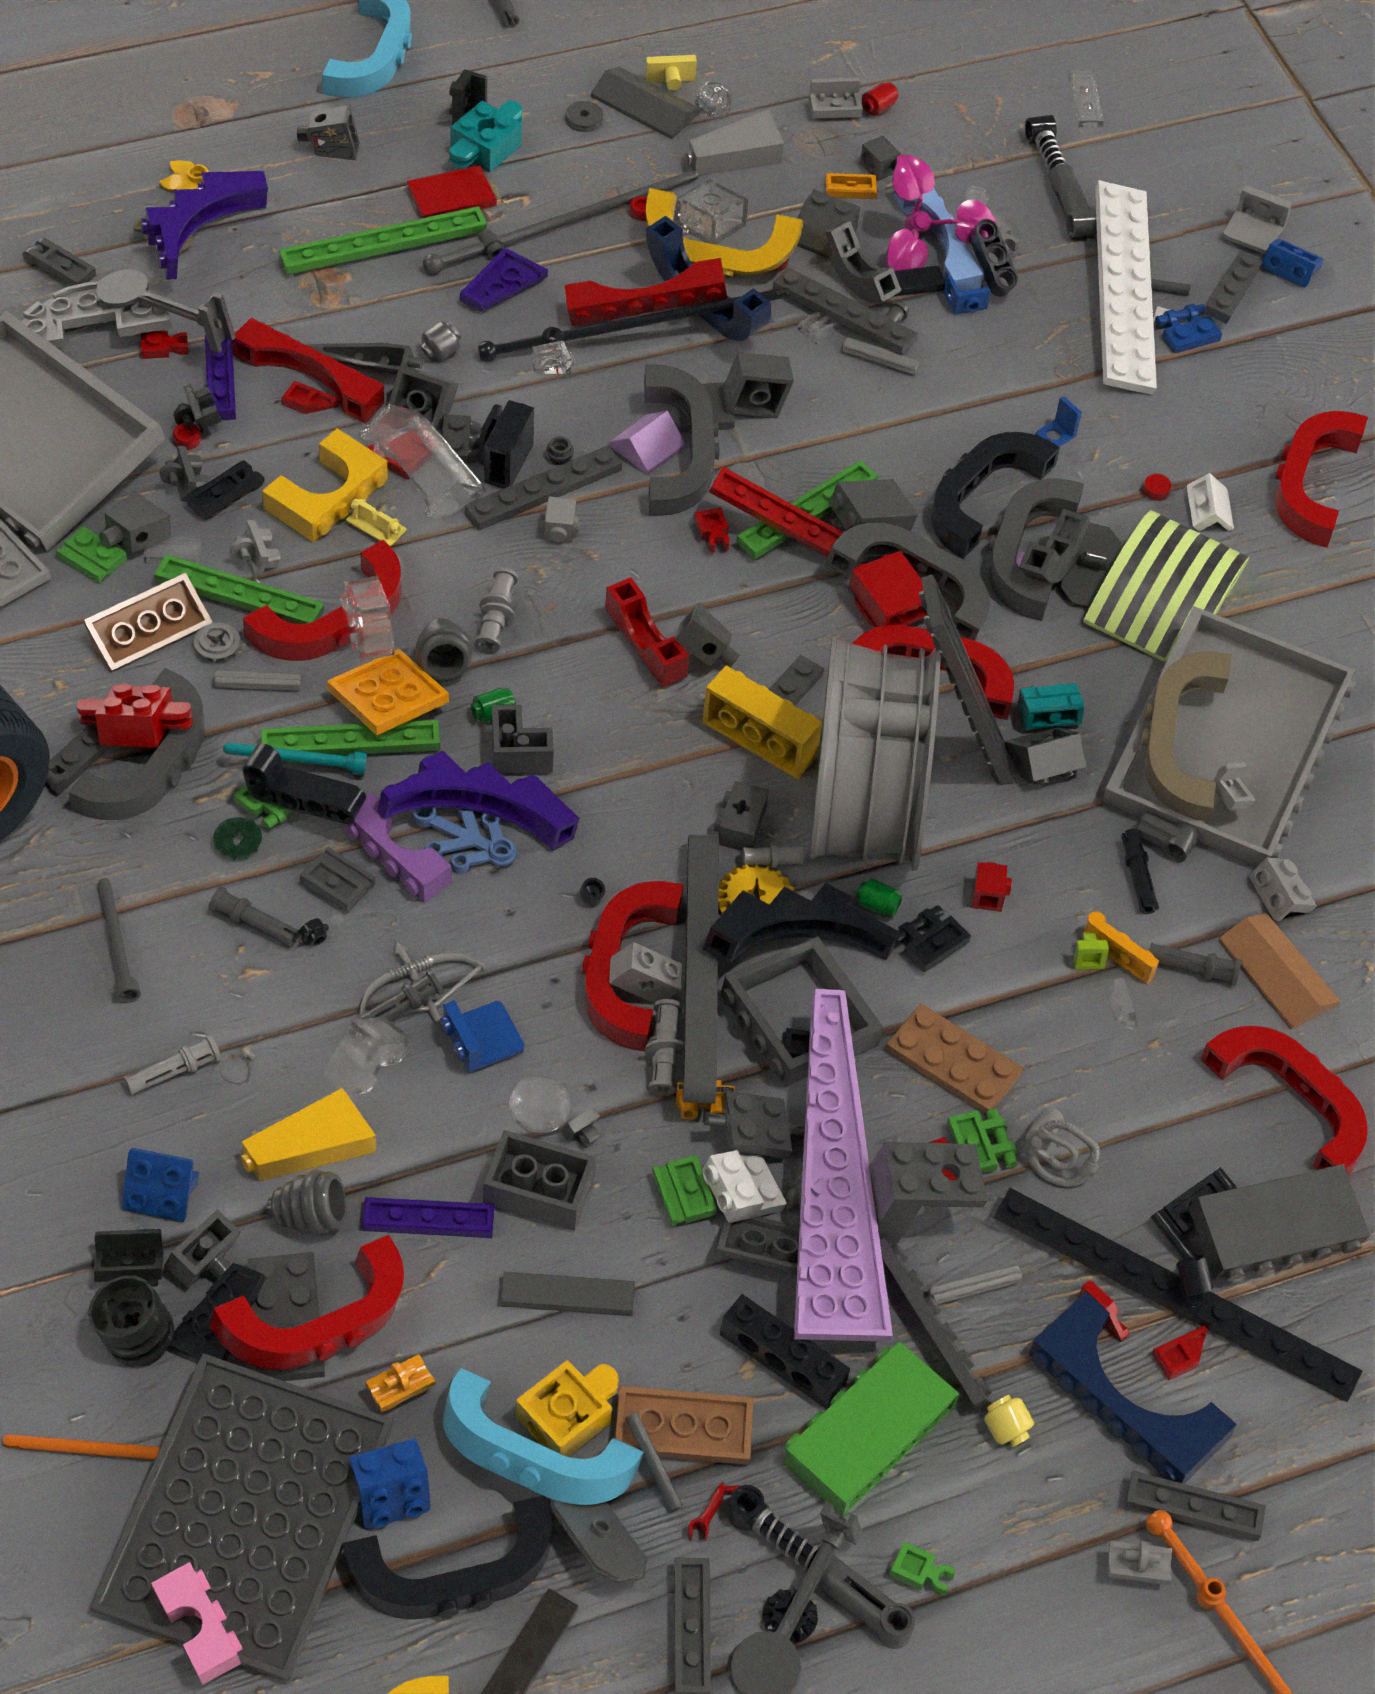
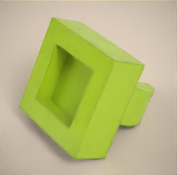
(1090, 953)

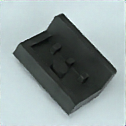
(467, 93)
(128, 1254)

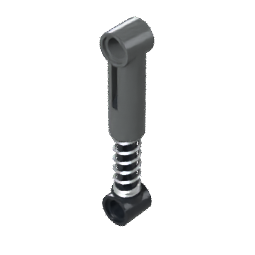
(1079, 217)
(838, 1578)

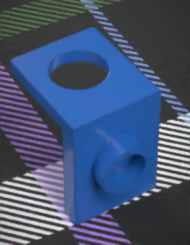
(965, 301)
(1065, 422)

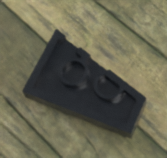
(194, 1334)

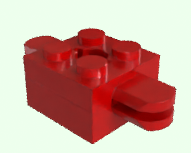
(134, 715)

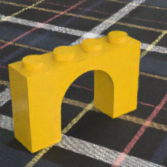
(316, 513)

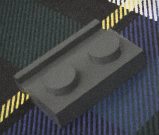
(337, 879)

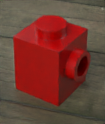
(990, 886)

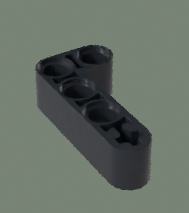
(298, 790)

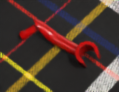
(716, 1500)

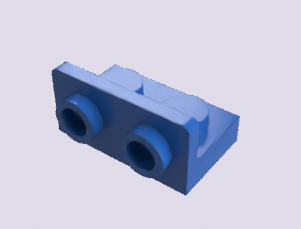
(1291, 262)

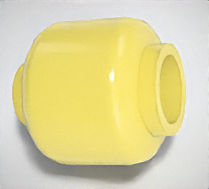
(1009, 1421)

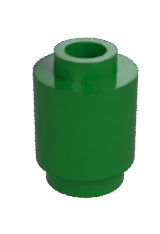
(482, 704)
(879, 897)

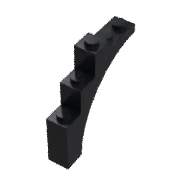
(790, 915)

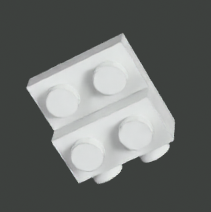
(742, 1185)

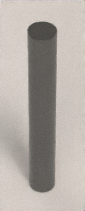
(1168, 286)
(653, 1461)

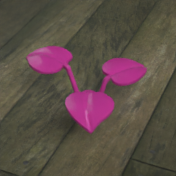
(911, 180)

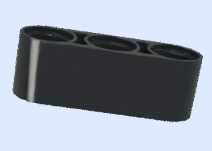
(995, 245)

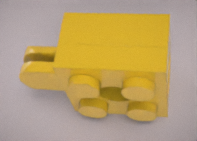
(566, 1397)

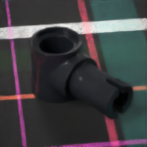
(1195, 1275)

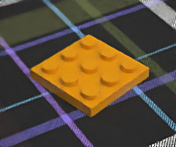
(387, 692)

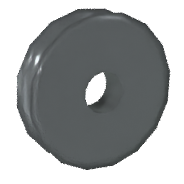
(584, 124)

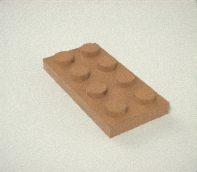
(954, 1059)
(689, 1423)

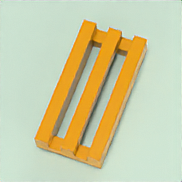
(851, 185)

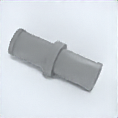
(773, 856)

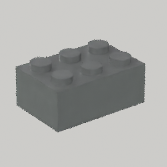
(539, 1179)

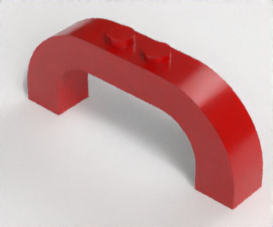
(1294, 507)
(329, 632)
(989, 666)
(637, 904)
(1306, 1076)
(321, 1338)

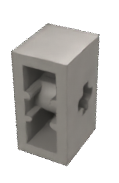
(645, 973)

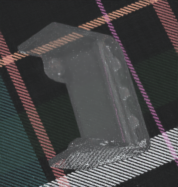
(425, 458)

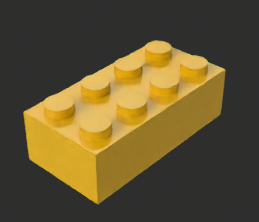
(762, 722)

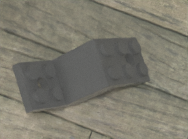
(912, 1177)

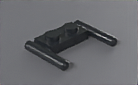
(1176, 1218)

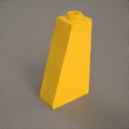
(309, 1138)

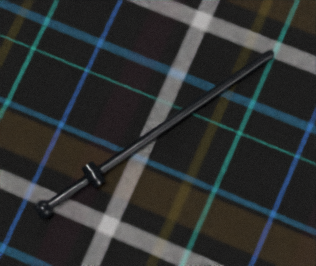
(489, 350)

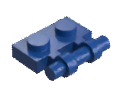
(1191, 334)

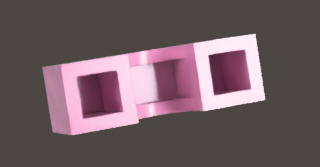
(184, 1595)

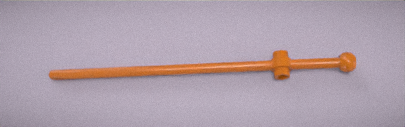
(81, 1446)
(1212, 1595)

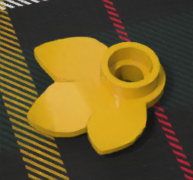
(185, 175)

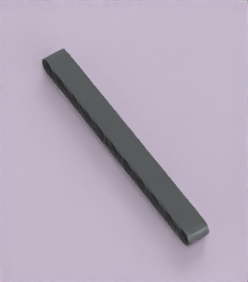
(700, 971)

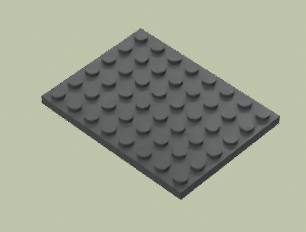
(255, 1498)

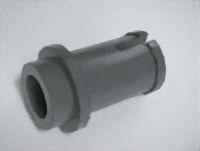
(898, 311)

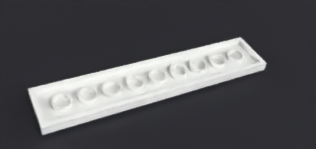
(1125, 288)

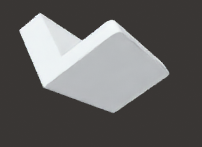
(1209, 503)

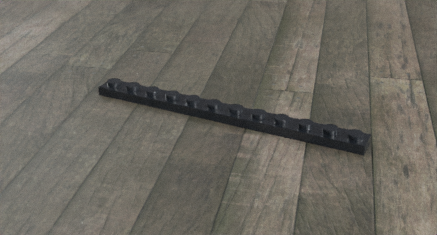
(1167, 1290)

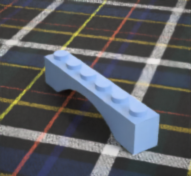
(958, 257)

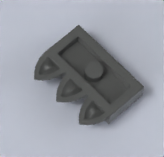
(460, 434)

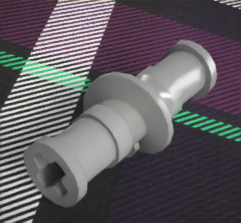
(496, 610)
(664, 1046)

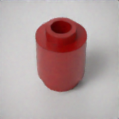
(879, 98)

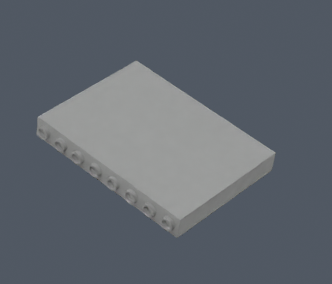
(60, 437)
(1268, 717)

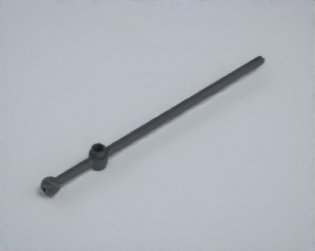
(492, 244)

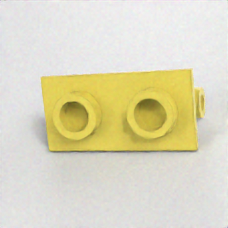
(375, 523)

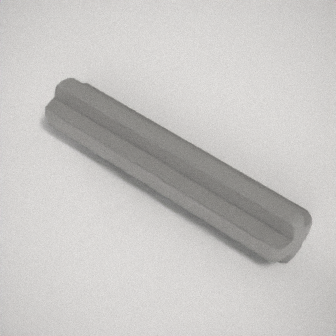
(881, 356)
(257, 680)
(975, 1284)

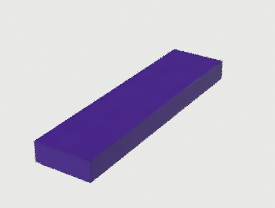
(221, 379)
(428, 1217)

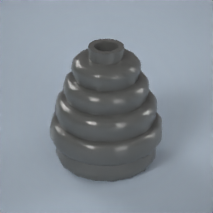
(443, 650)
(310, 1203)

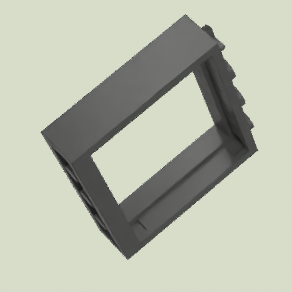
(814, 953)

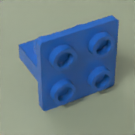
(158, 1184)

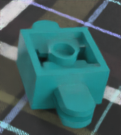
(486, 135)

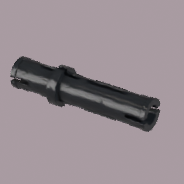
(1137, 861)

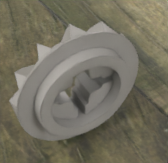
(214, 633)

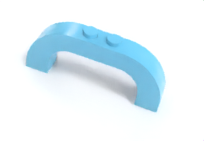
(375, 72)
(527, 1462)

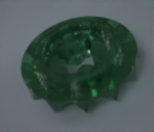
(227, 832)

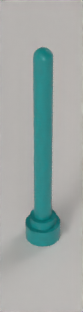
(353, 762)

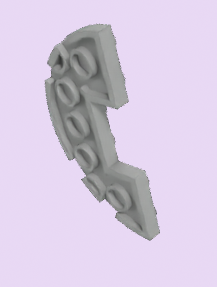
(80, 307)

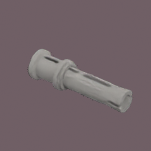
(186, 1060)

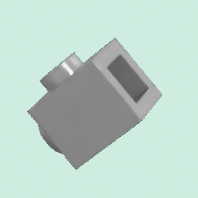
(561, 520)

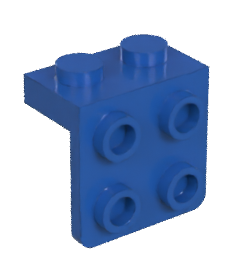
(481, 1034)
(391, 1483)

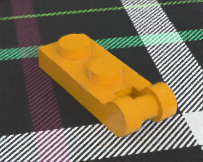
(1123, 950)

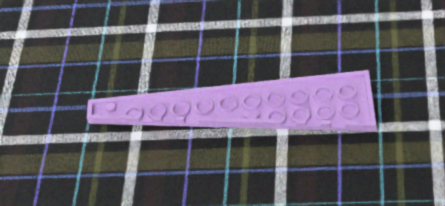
(839, 1249)

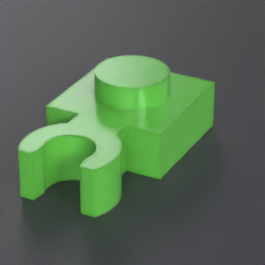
(916, 1567)

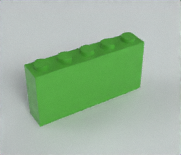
(869, 1427)

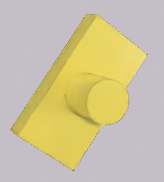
(671, 70)

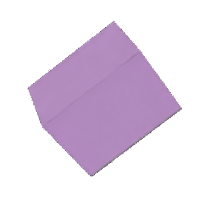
(649, 441)

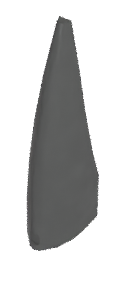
(374, 356)

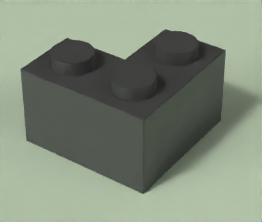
(517, 747)

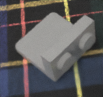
(1258, 219)

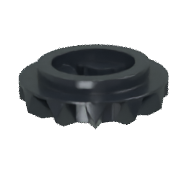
(779, 1603)

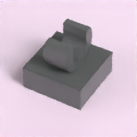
(582, 1127)

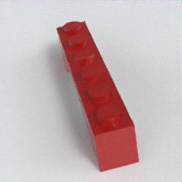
(696, 285)
(265, 346)

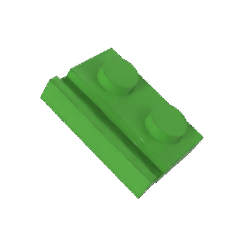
(90, 556)
(684, 1190)

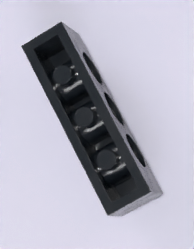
(774, 1346)

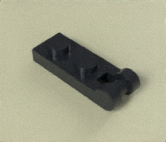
(224, 489)

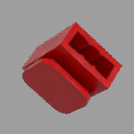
(888, 591)

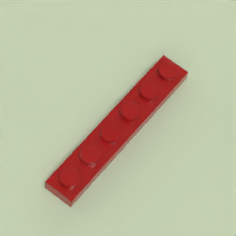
(775, 511)

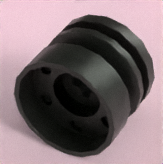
(131, 1320)

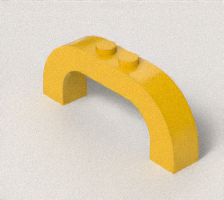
(753, 262)

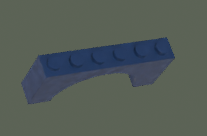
(1168, 1442)

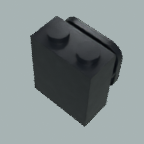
(506, 442)

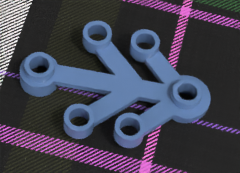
(468, 838)

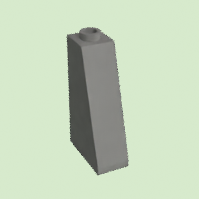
(737, 146)

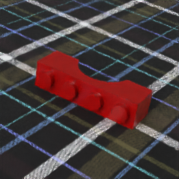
(630, 612)

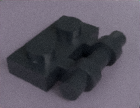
(936, 943)

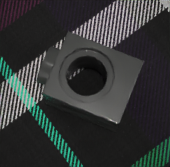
(879, 157)

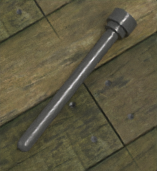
(126, 987)

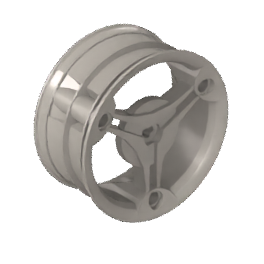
(875, 754)

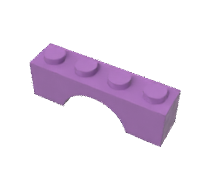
(420, 871)

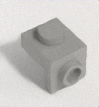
(1231, 788)

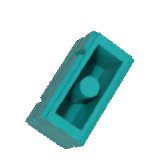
(1050, 706)

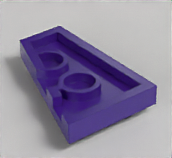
(501, 279)

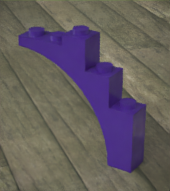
(192, 208)
(485, 790)

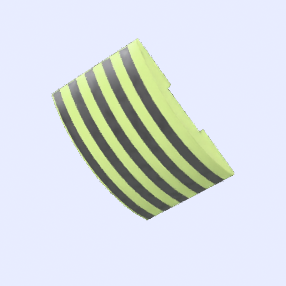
(1159, 581)

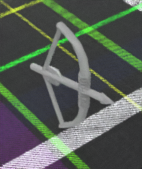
(411, 968)

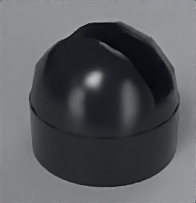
(596, 888)

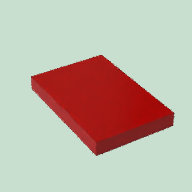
(451, 192)

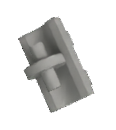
(252, 548)
(1139, 1562)

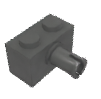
(204, 1250)

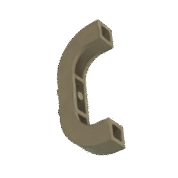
(1168, 782)

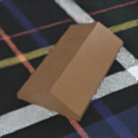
(147, 622)
(1278, 970)

